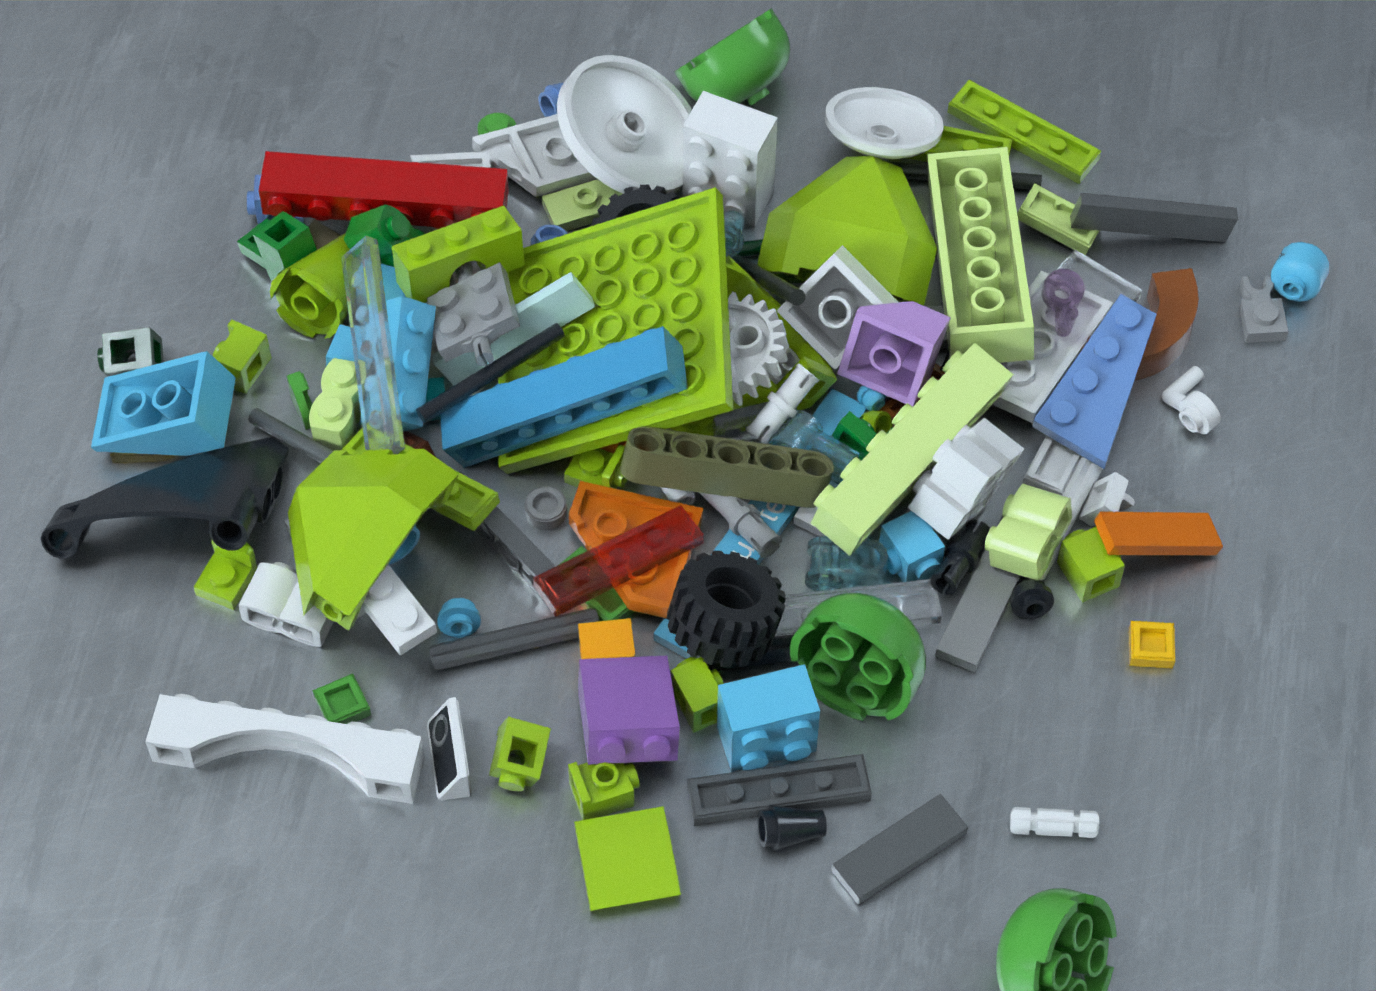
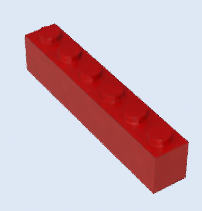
(348, 186)

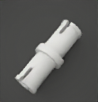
(782, 404)

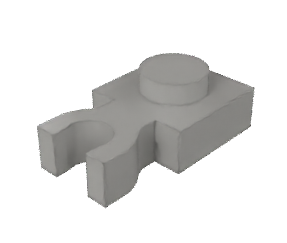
(1261, 316)

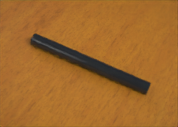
(490, 373)

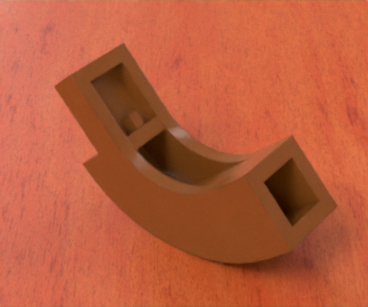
(1175, 301)

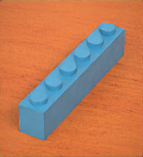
(564, 397)

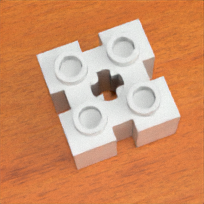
(964, 477)

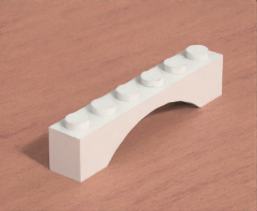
(198, 732)

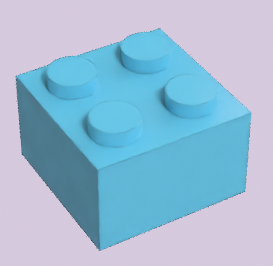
(768, 718)

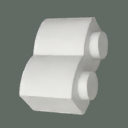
(276, 606)

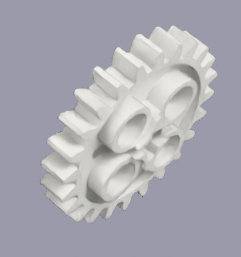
(755, 345)

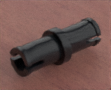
(960, 557)

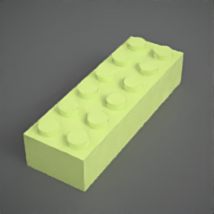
(980, 253)

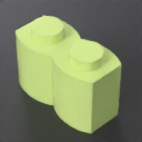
(338, 407)
(1029, 531)

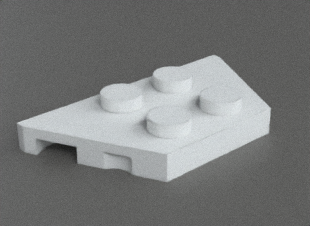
(534, 156)

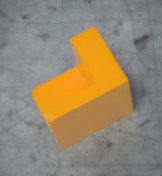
(606, 639)

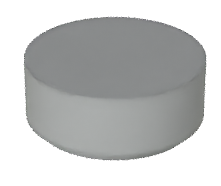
(545, 508)

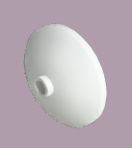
(883, 122)

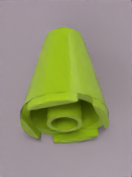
(315, 295)

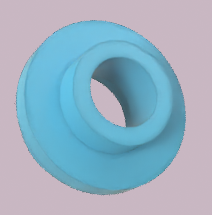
(458, 618)

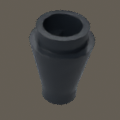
(788, 826)

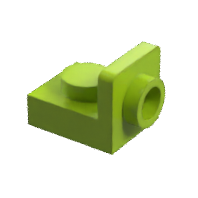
(597, 468)
(227, 576)

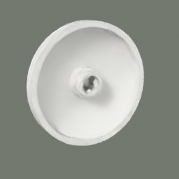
(624, 123)

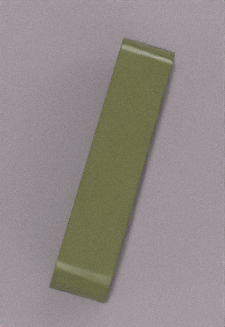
(725, 466)

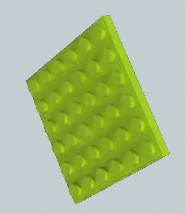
(642, 275)

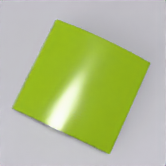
(627, 858)

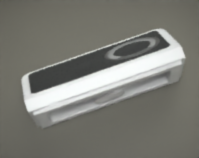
(449, 752)

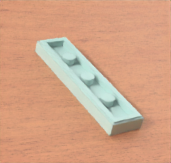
(554, 304)

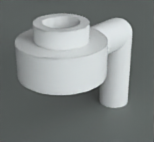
(1196, 410)

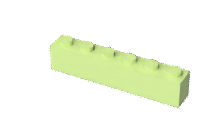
(901, 457)

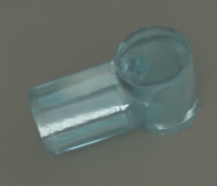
(807, 433)

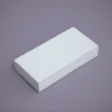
(1052, 467)

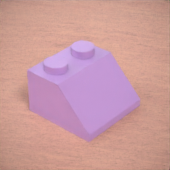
(894, 348)

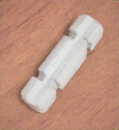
(1054, 822)

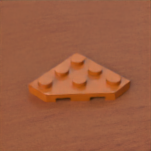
(606, 512)

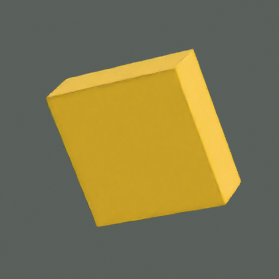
(1151, 644)

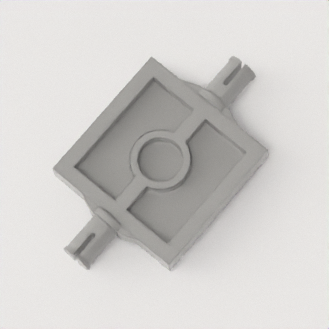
(474, 313)

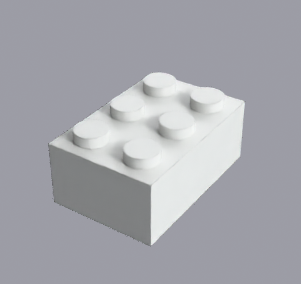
(732, 151)

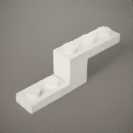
(395, 611)

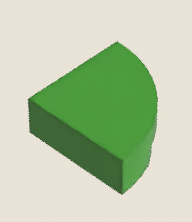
(299, 395)

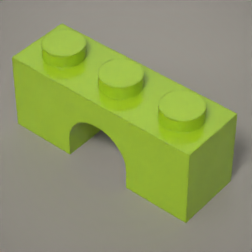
(429, 260)

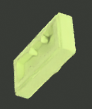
(577, 204)
(1051, 217)

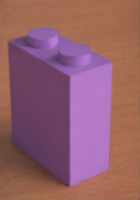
(628, 710)

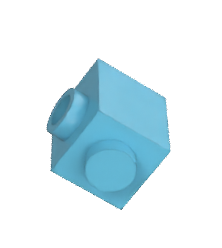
(911, 547)

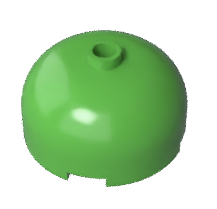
(740, 63)
(861, 655)
(1051, 938)

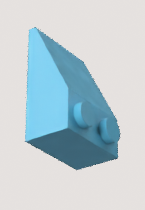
(166, 408)

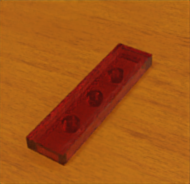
(618, 560)

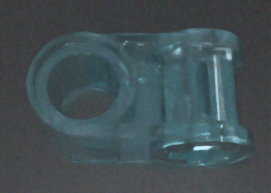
(845, 570)

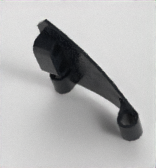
(217, 486)

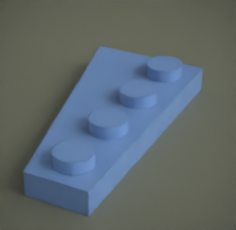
(1094, 391)

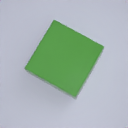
(342, 701)

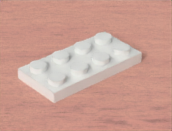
(1053, 354)

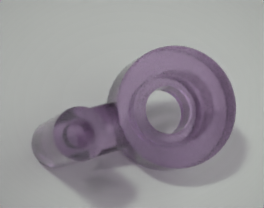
(1065, 309)

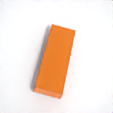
(1158, 533)

